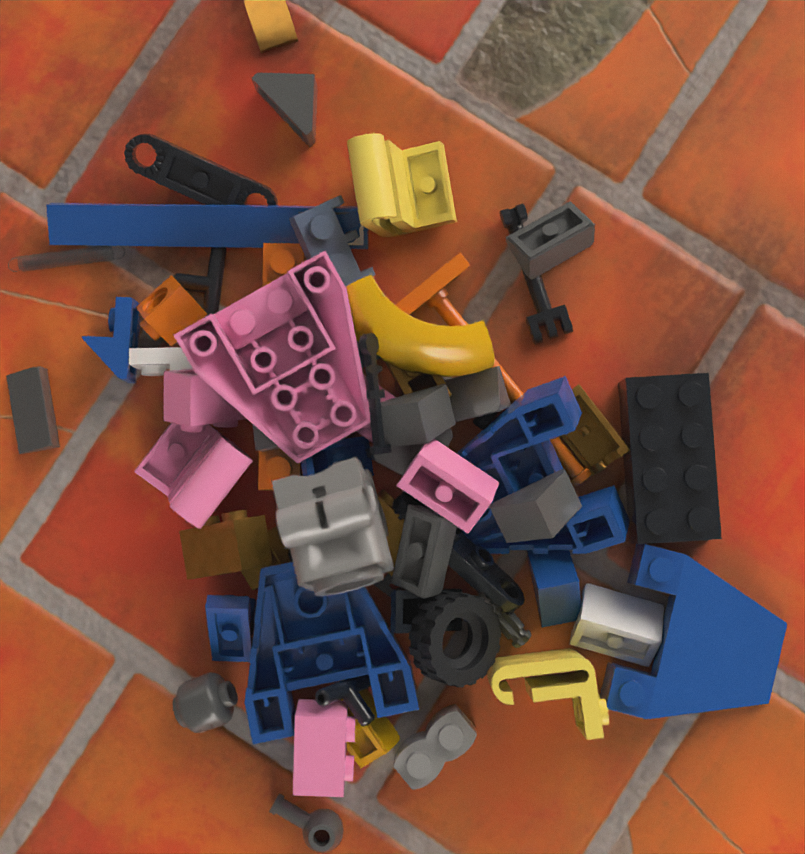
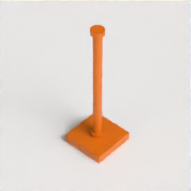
(434, 295)

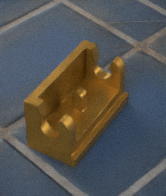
(594, 440)

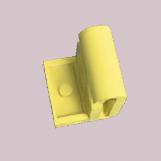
(398, 187)
(581, 685)

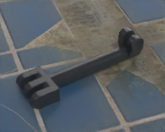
(546, 315)

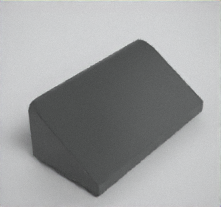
(551, 239)
(478, 394)
(33, 410)
(423, 552)

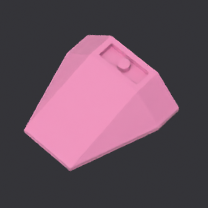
(287, 359)

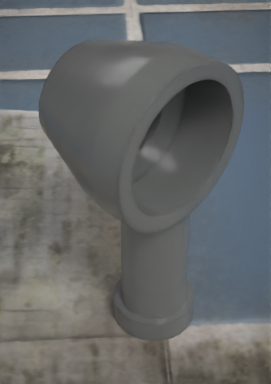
(310, 823)

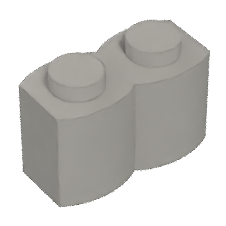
(425, 752)

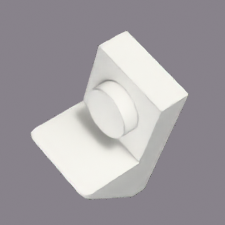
(156, 360)

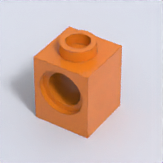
(169, 311)

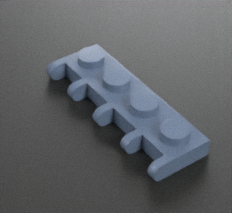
(319, 232)

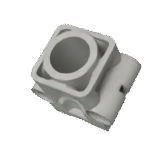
(334, 528)

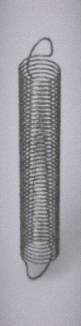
(26, 263)

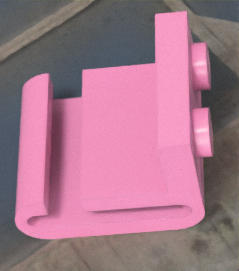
(193, 470)

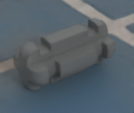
(512, 628)

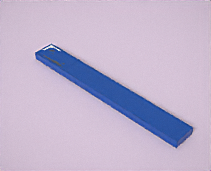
(184, 225)

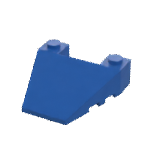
(520, 452)
(318, 641)
(714, 646)

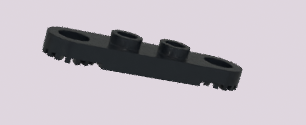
(194, 174)
(474, 565)

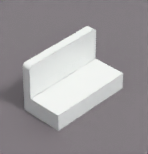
(618, 625)

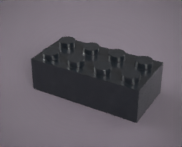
(669, 458)

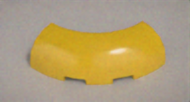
(415, 343)

